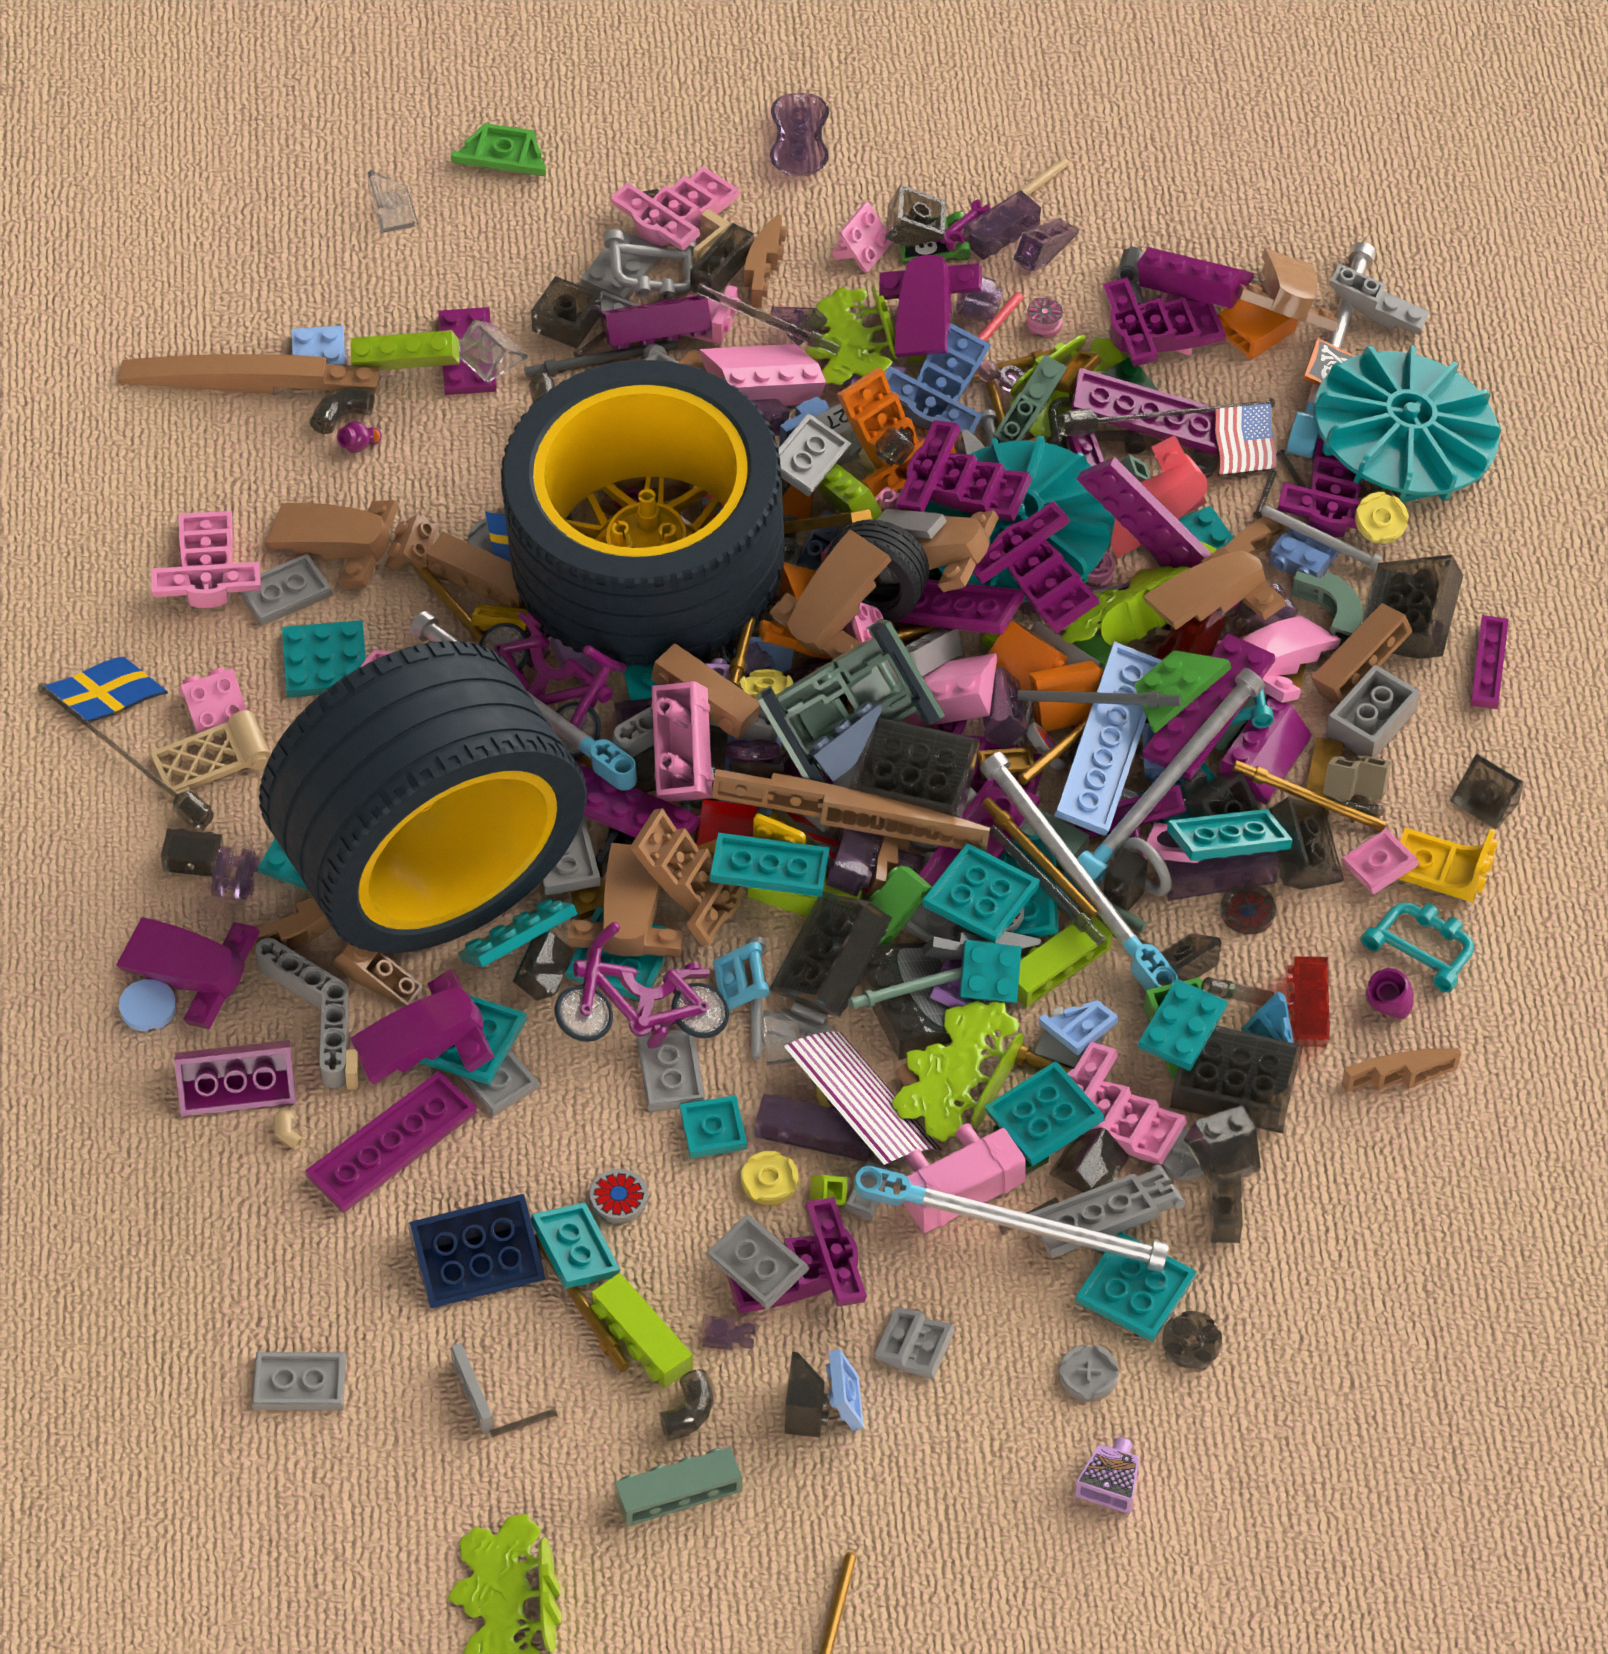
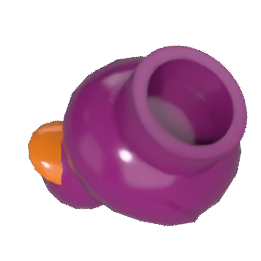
(356, 436)

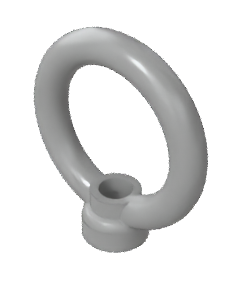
(1165, 880)

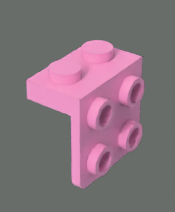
(721, 318)
(212, 698)

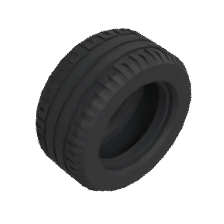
(907, 563)

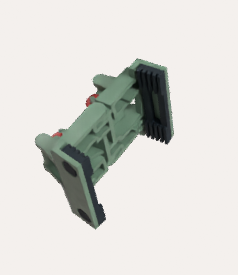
(859, 673)

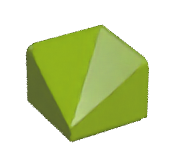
(828, 1187)

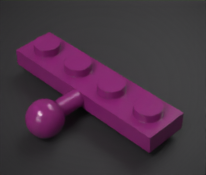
(1169, 806)

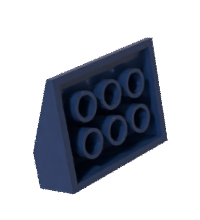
(476, 1251)

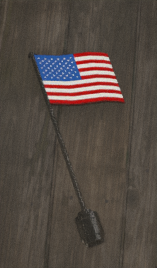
(1240, 432)

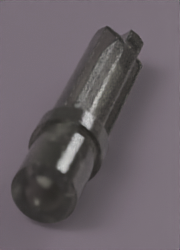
(1232, 991)

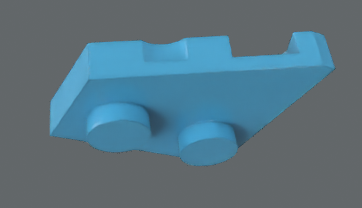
(1271, 1020)

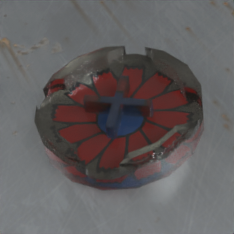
(1248, 909)

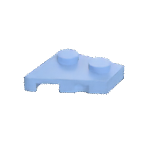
(1080, 1025)

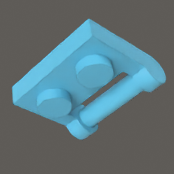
(732, 976)

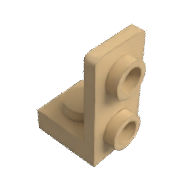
(713, 227)

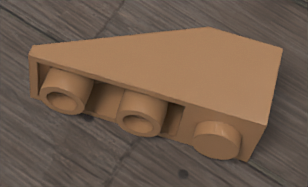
(377, 973)

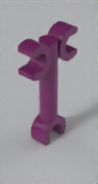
(953, 233)

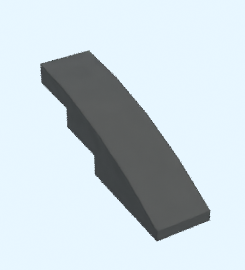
(953, 949)

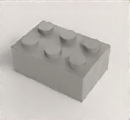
(1372, 712)

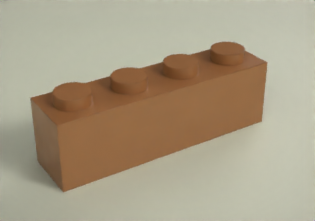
(474, 569)
(1366, 647)
(729, 705)

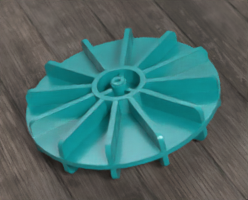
(1406, 423)
(1053, 479)

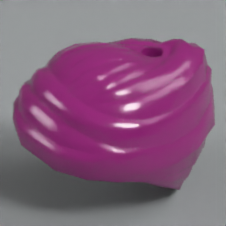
(1390, 993)

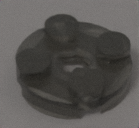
(1189, 1355)

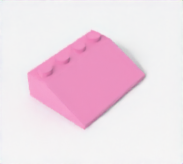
(767, 371)
(961, 689)

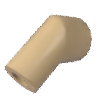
(283, 1130)

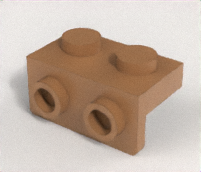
(411, 543)

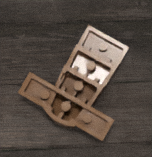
(1289, 290)
(336, 534)
(960, 545)
(1213, 585)
(833, 596)
(685, 875)
(633, 903)

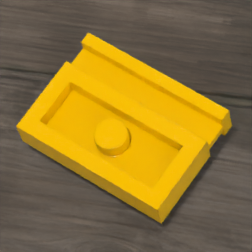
(488, 615)

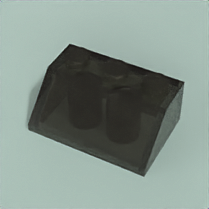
(1312, 854)

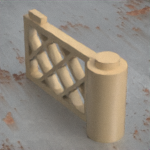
(246, 743)

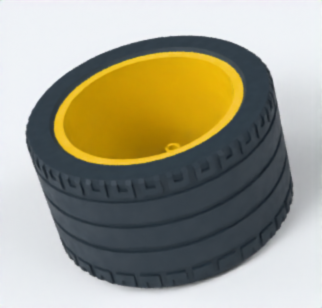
(649, 570)
(422, 796)

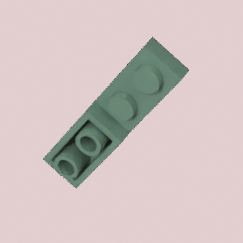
(1031, 401)

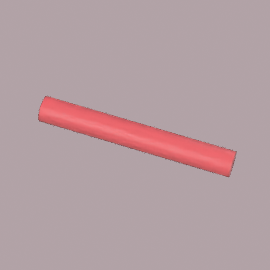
(1000, 317)

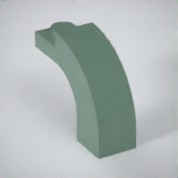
(1336, 597)

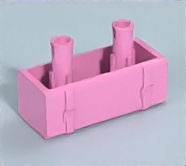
(681, 741)
(975, 1172)

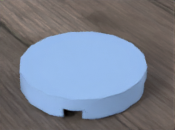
(147, 1005)

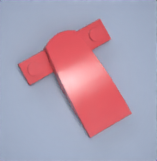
(1178, 488)

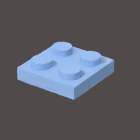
(320, 342)
(845, 1389)

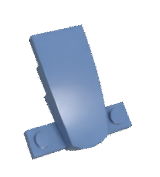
(942, 383)

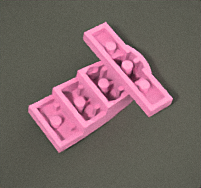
(675, 211)
(207, 563)
(1293, 643)
(1132, 1120)

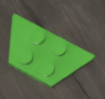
(502, 149)
(1179, 675)

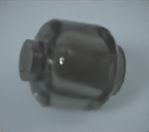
(894, 446)

